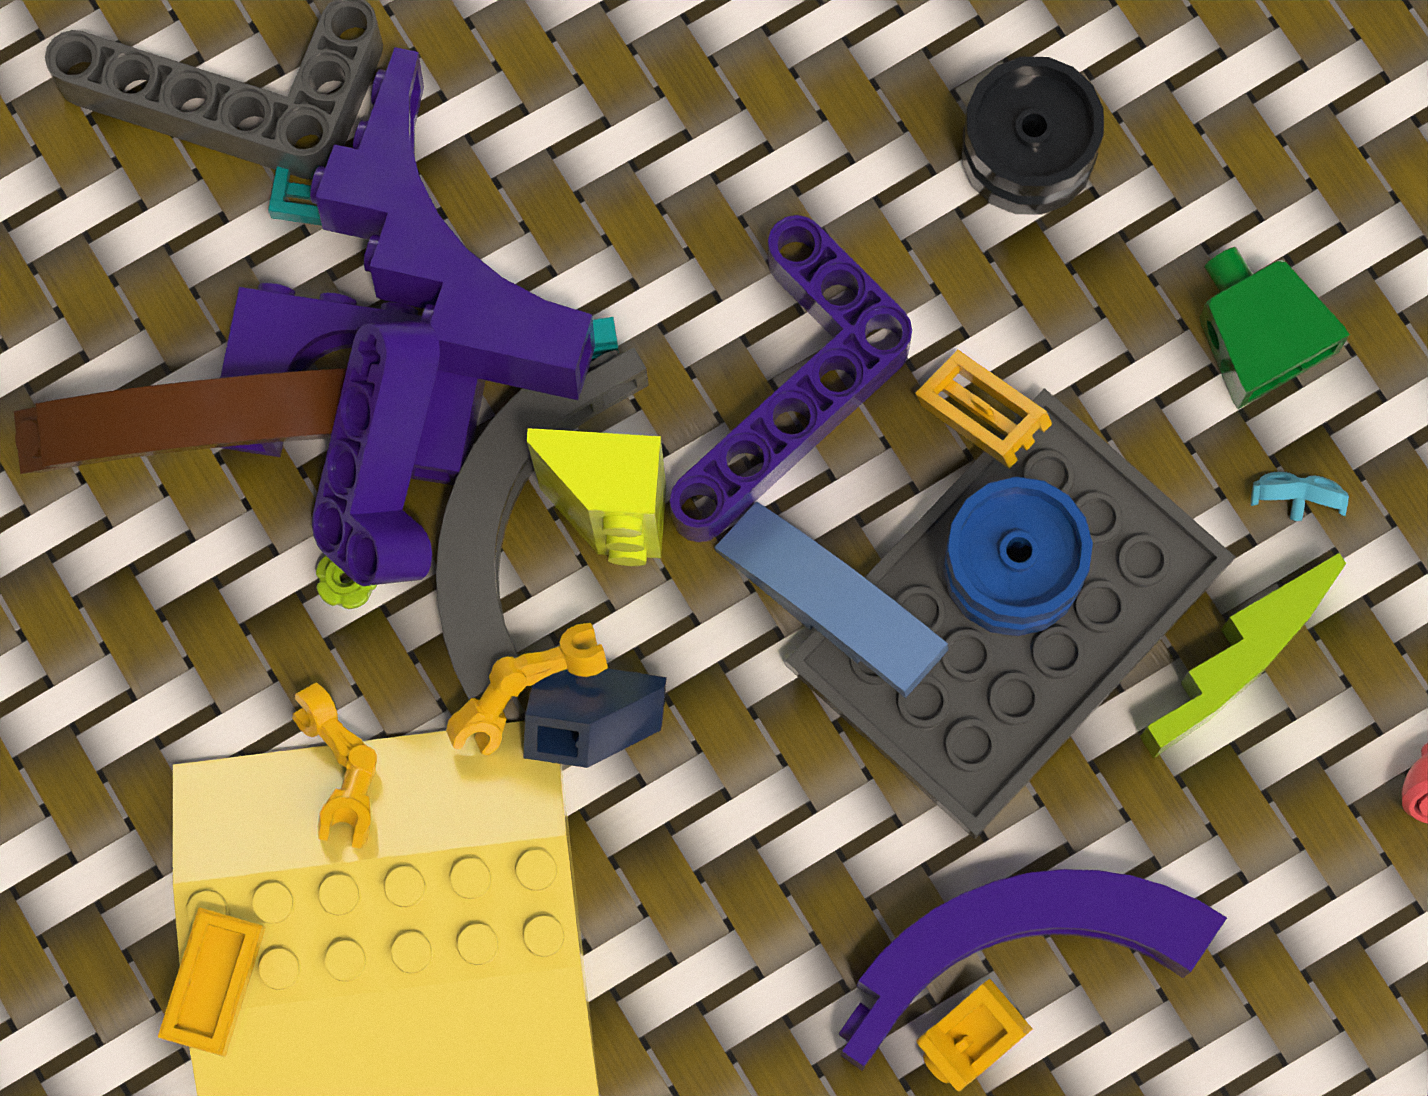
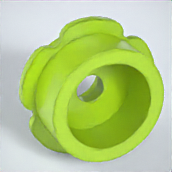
(337, 593)

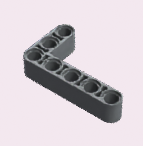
(229, 100)

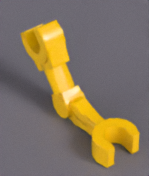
(510, 676)
(350, 802)

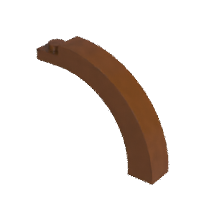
(177, 418)

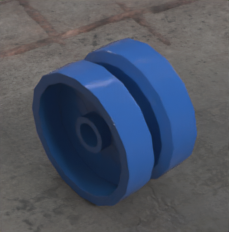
(1031, 522)

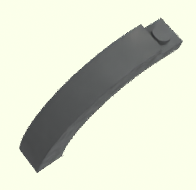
(483, 504)

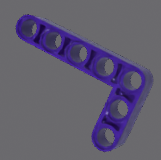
(802, 391)

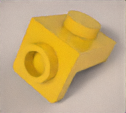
(972, 1036)

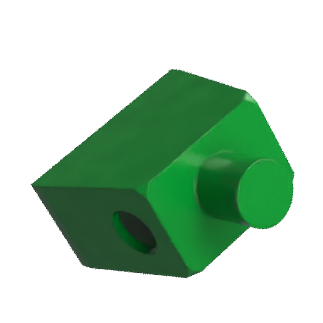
(1265, 326)

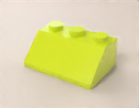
(605, 488)

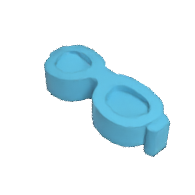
(1288, 486)

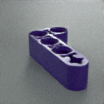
(373, 453)

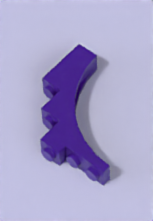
(415, 259)

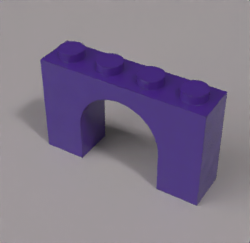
(290, 332)

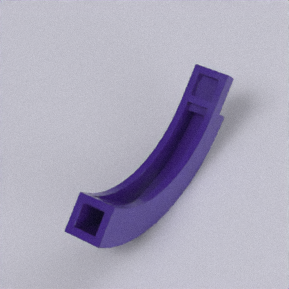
(1055, 902)

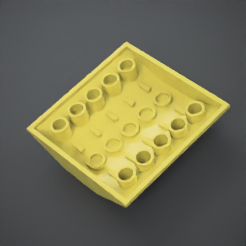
(403, 964)

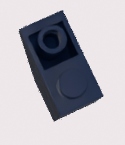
(591, 717)

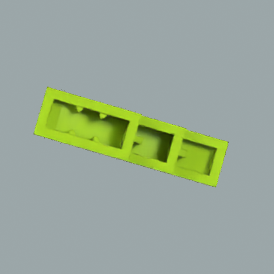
(1255, 639)

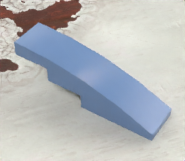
(832, 598)

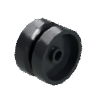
(1032, 135)

